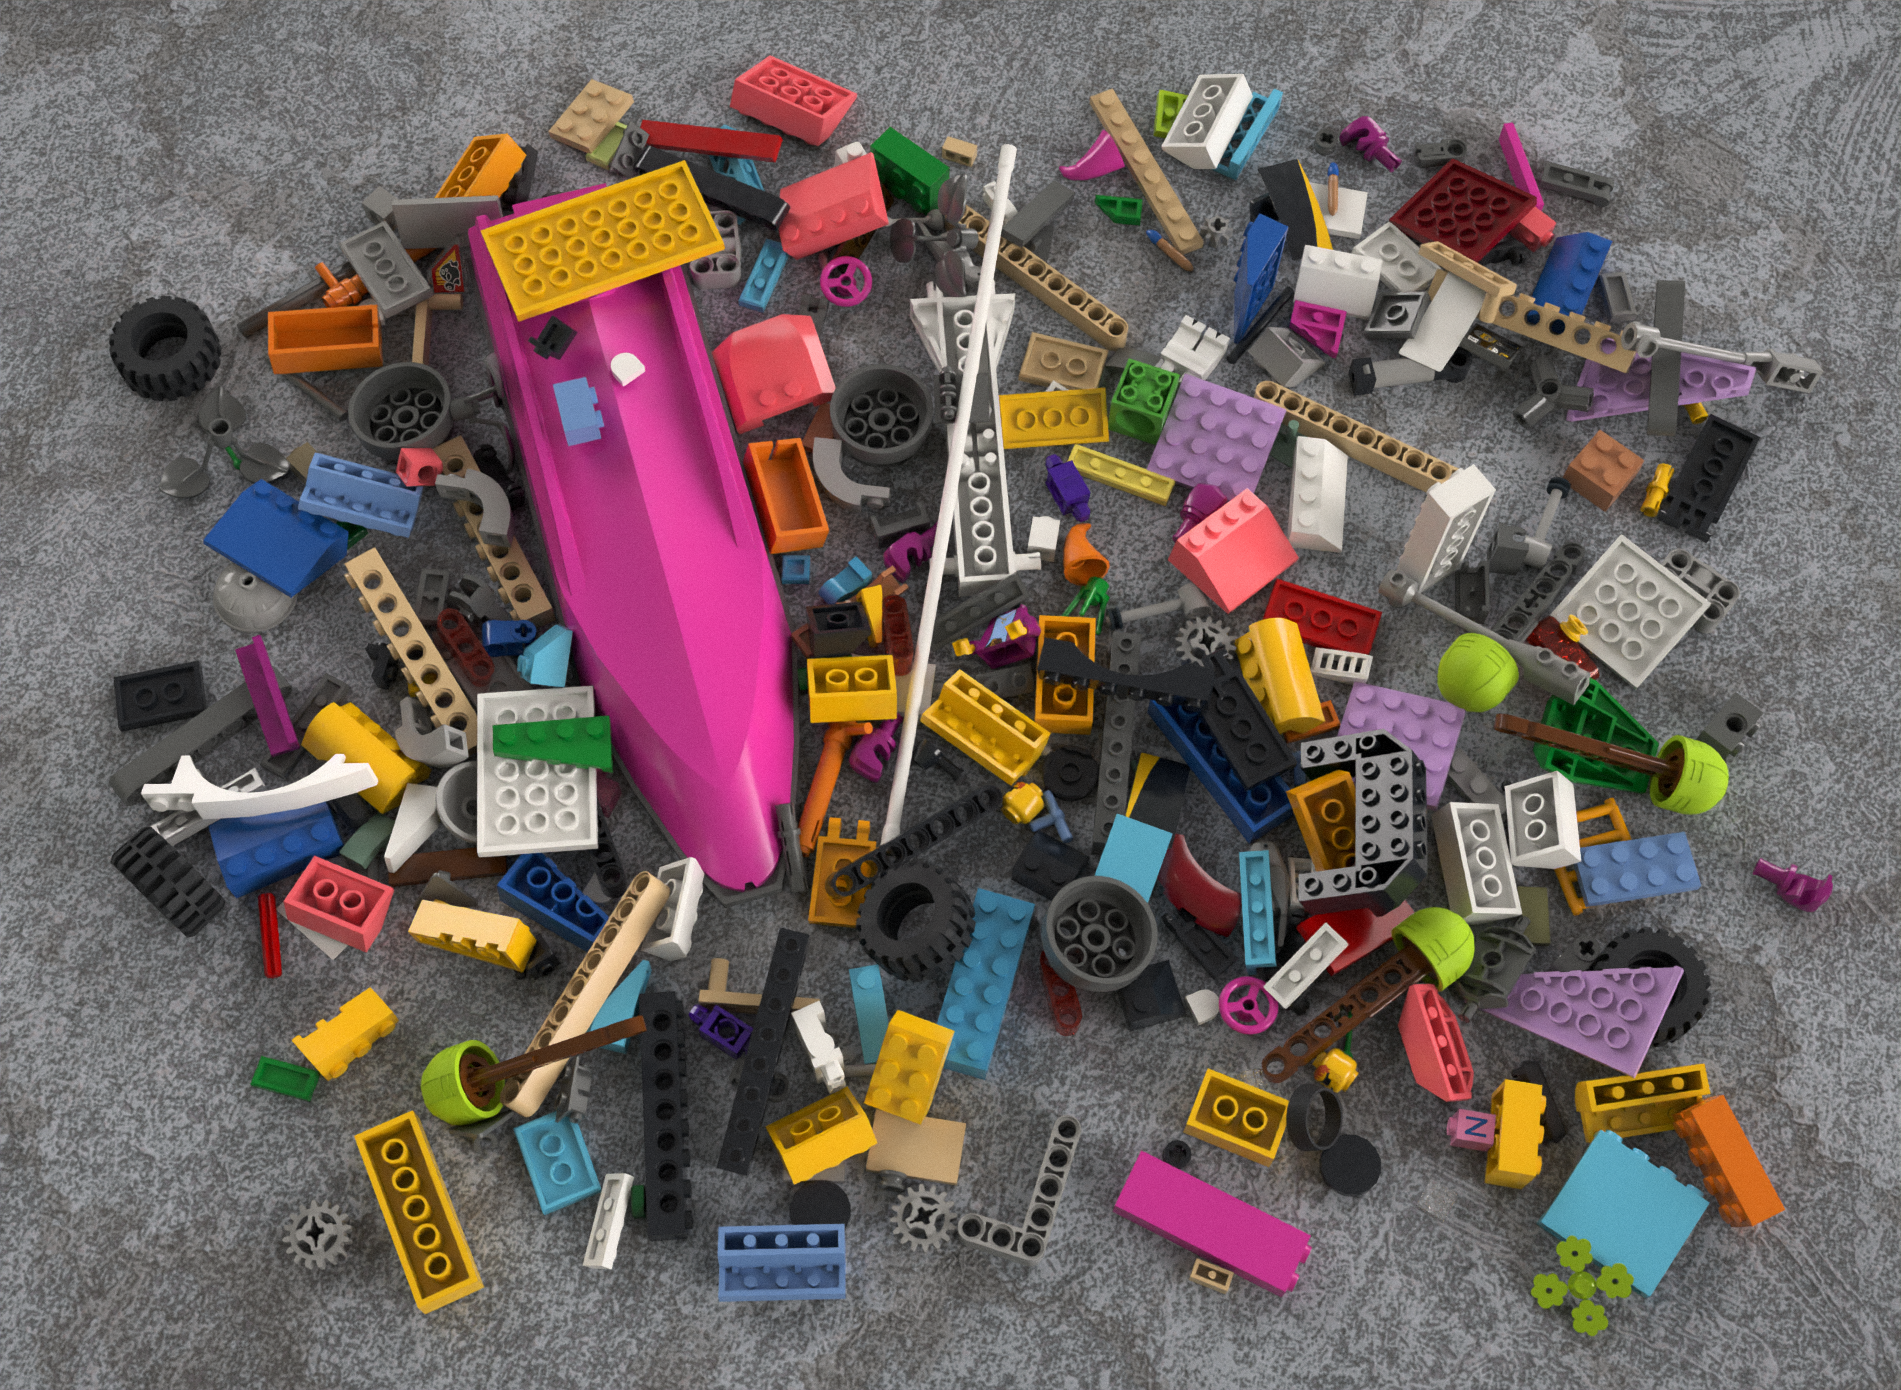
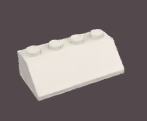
(1208, 120)
(1317, 495)
(1476, 862)

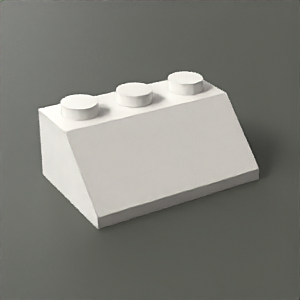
(1338, 280)
(1542, 822)
(673, 927)

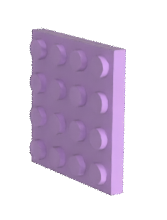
(1216, 438)
(1419, 722)

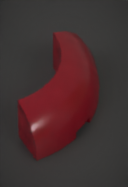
(1197, 892)

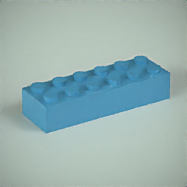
(984, 981)

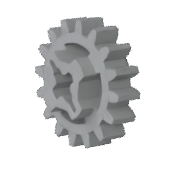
(1209, 634)
(911, 1225)
(320, 1248)

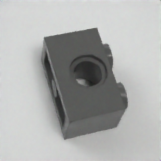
(1737, 714)

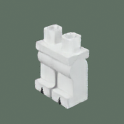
(1194, 350)
(819, 1046)

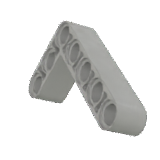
(1039, 1204)

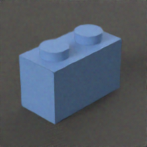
(577, 411)

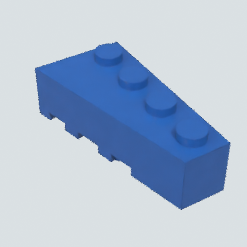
(551, 899)

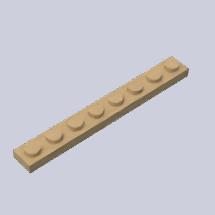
(1146, 172)

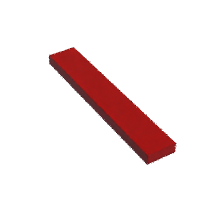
(712, 141)

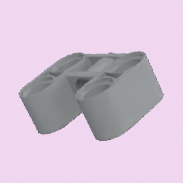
(718, 264)
(1706, 583)

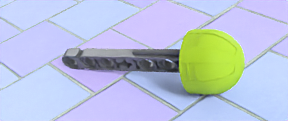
(1481, 672)

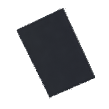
(159, 696)

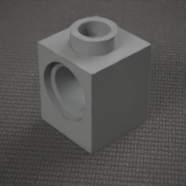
(379, 207)

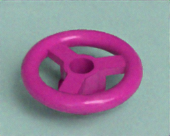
(845, 291)
(1245, 1015)

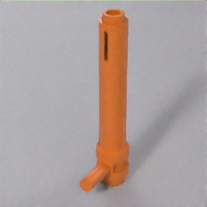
(351, 290)
(837, 741)

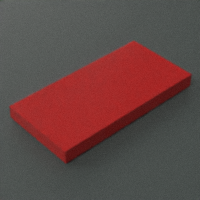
(1324, 619)
(1359, 929)

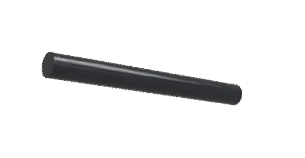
(1260, 325)

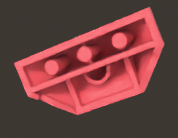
(1435, 1044)

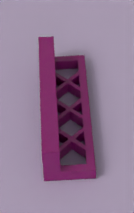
(267, 697)

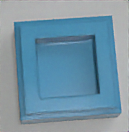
(795, 569)

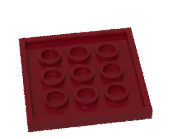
(1463, 210)

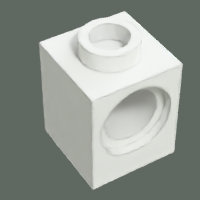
(1044, 537)

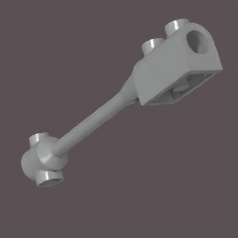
(1772, 366)
(1540, 665)

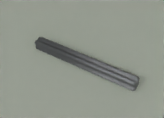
(294, 299)

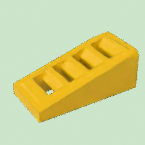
(872, 604)

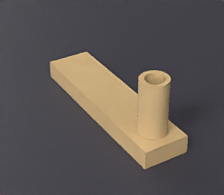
(1471, 271)
(423, 322)
(734, 1001)

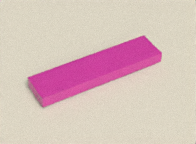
(1518, 162)

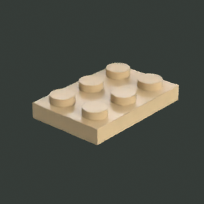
(591, 116)

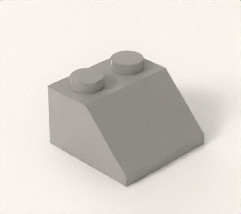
(1285, 356)

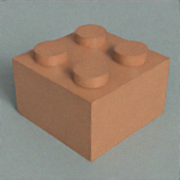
(1603, 470)

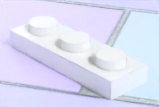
(1305, 965)
(608, 1221)

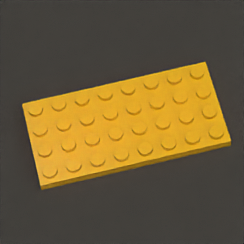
(602, 240)

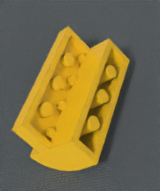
(1280, 674)
(986, 728)
(362, 740)
(1641, 1103)

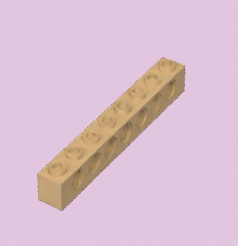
(1542, 331)
(370, 567)
(537, 609)

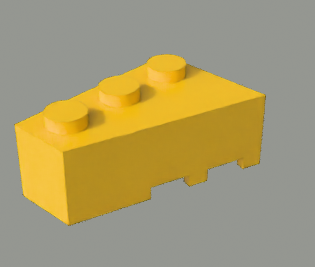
(348, 1034)

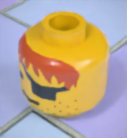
(1022, 803)
(1335, 1070)

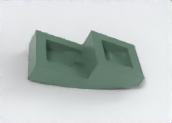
(368, 840)

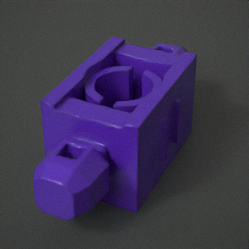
(1067, 488)
(709, 1022)

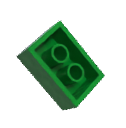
(909, 170)

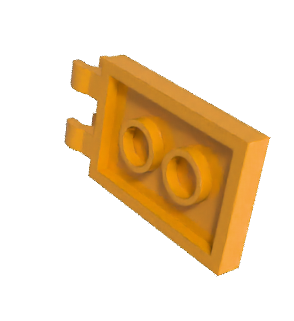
(831, 856)

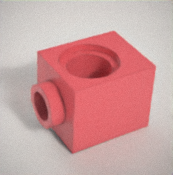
(1534, 230)
(419, 466)

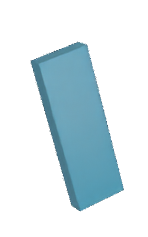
(763, 276)

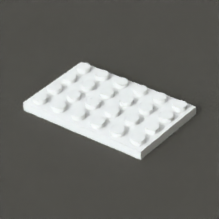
(533, 803)

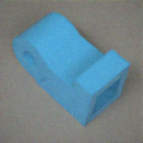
(846, 583)

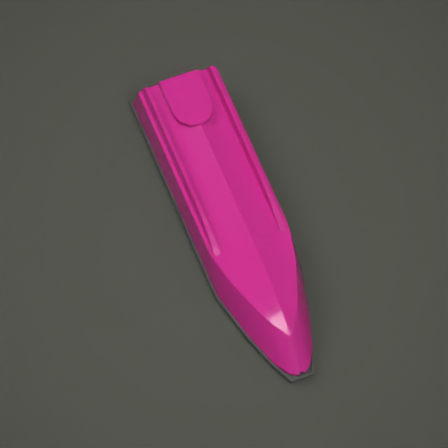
(659, 565)

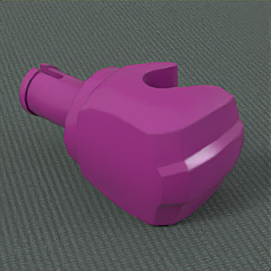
(1373, 142)
(1199, 505)
(910, 544)
(863, 758)
(1796, 889)

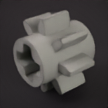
(1216, 232)

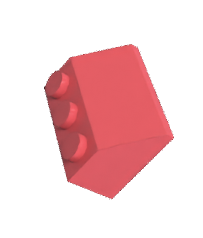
(339, 903)

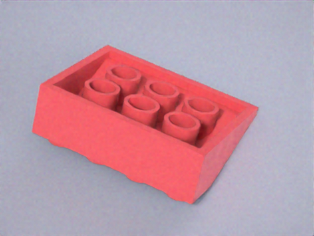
(791, 100)
(832, 207)
(1234, 551)

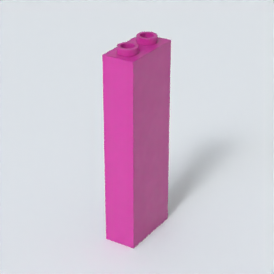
(1213, 1224)

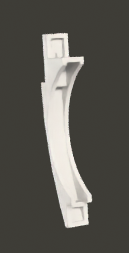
(193, 792)

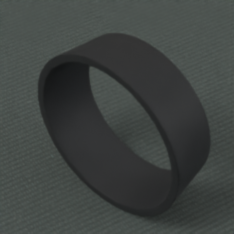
(1298, 1117)

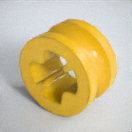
(1573, 628)

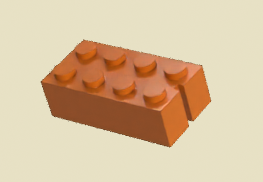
(325, 339)
(785, 496)
(1727, 1162)

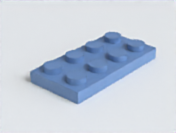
(1636, 869)

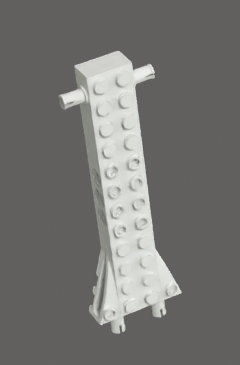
(981, 501)

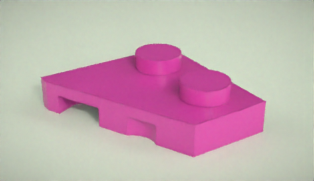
(1318, 325)

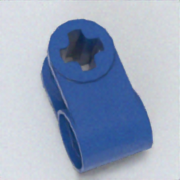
(506, 637)

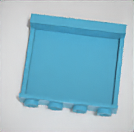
(1625, 1210)

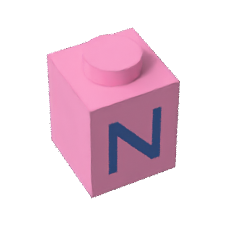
(1471, 1130)

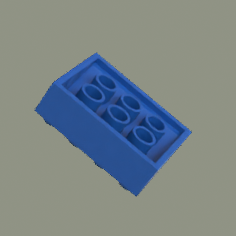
(1256, 270)
(276, 539)
(273, 845)

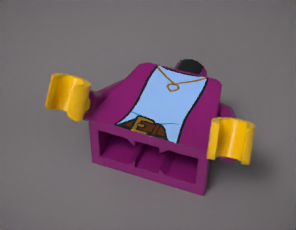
(1005, 640)

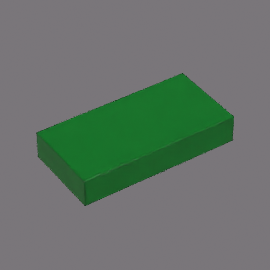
(285, 1079)

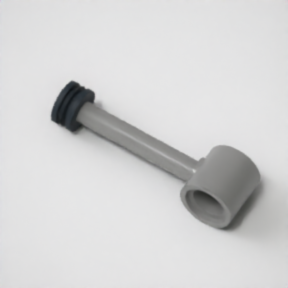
(1538, 548)
(1191, 601)

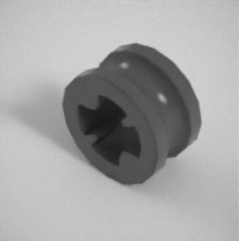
(1325, 148)
(892, 1180)

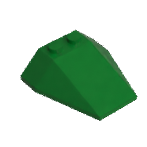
(1602, 719)

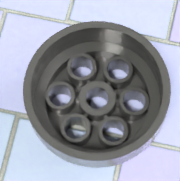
(869, 389)
(401, 409)
(1104, 900)

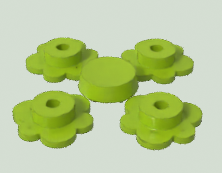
(1582, 1285)

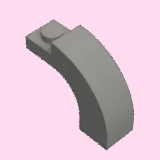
(839, 488)
(497, 520)
(436, 748)

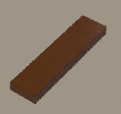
(459, 862)

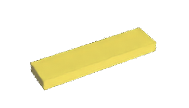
(1122, 475)

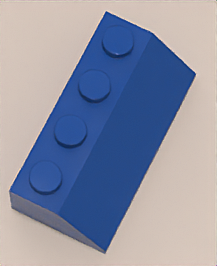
(1570, 275)

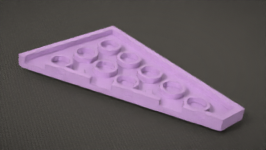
(1623, 393)
(1594, 1013)

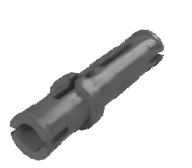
(791, 846)

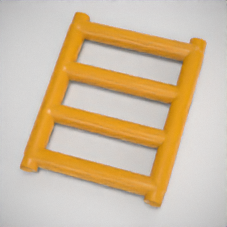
(1619, 834)

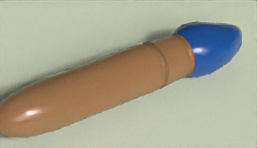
(1333, 173)
(1169, 250)

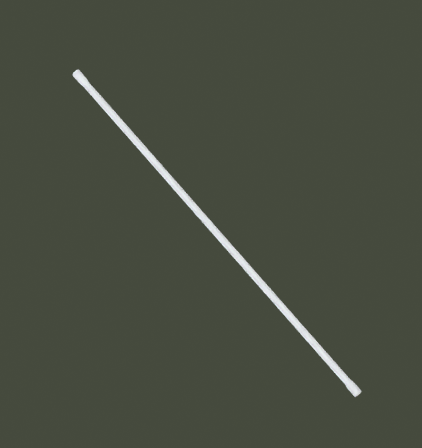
(918, 674)

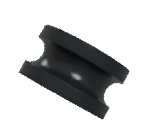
(1170, 1148)

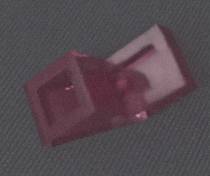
(607, 792)

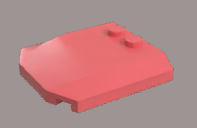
(772, 369)

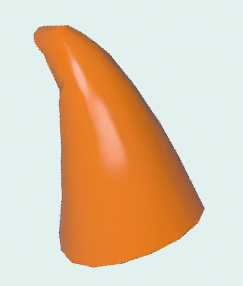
(1081, 558)

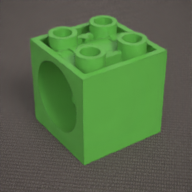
(1142, 401)

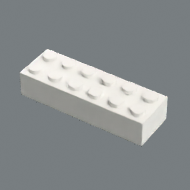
(1446, 527)

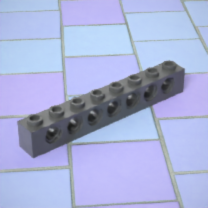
(1115, 742)

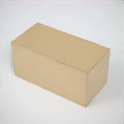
(959, 151)
(1211, 1276)

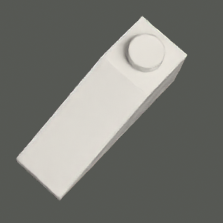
(413, 825)

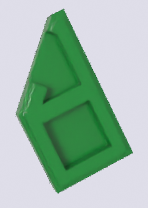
(1121, 209)

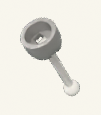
(934, 220)

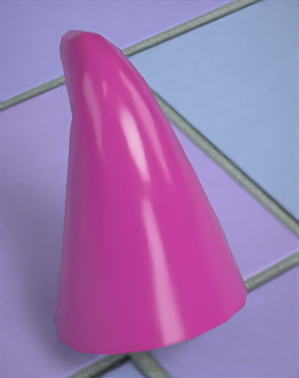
(1098, 161)

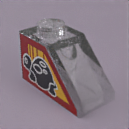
(449, 268)

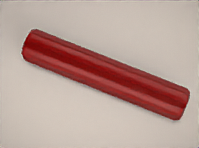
(269, 935)

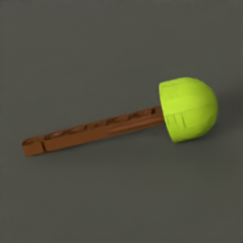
(1684, 775)
(1432, 948)
(467, 1078)

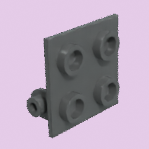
(947, 393)

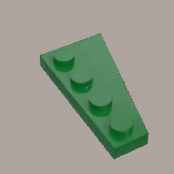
(566, 741)

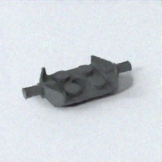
(1490, 985)

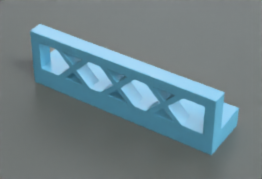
(1250, 137)
(739, 169)
(1257, 910)

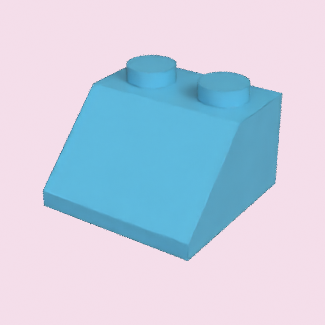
(547, 658)

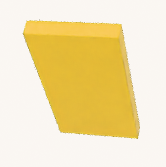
(1054, 418)

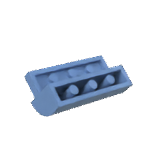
(360, 495)
(782, 1262)

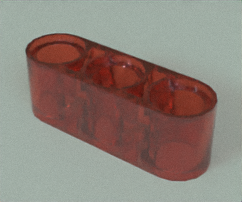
(897, 633)
(464, 634)
(1551, 636)
(1060, 1004)

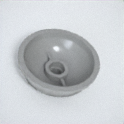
(251, 606)
(454, 796)

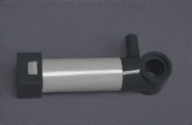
(1367, 375)

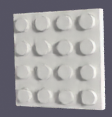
(1631, 611)

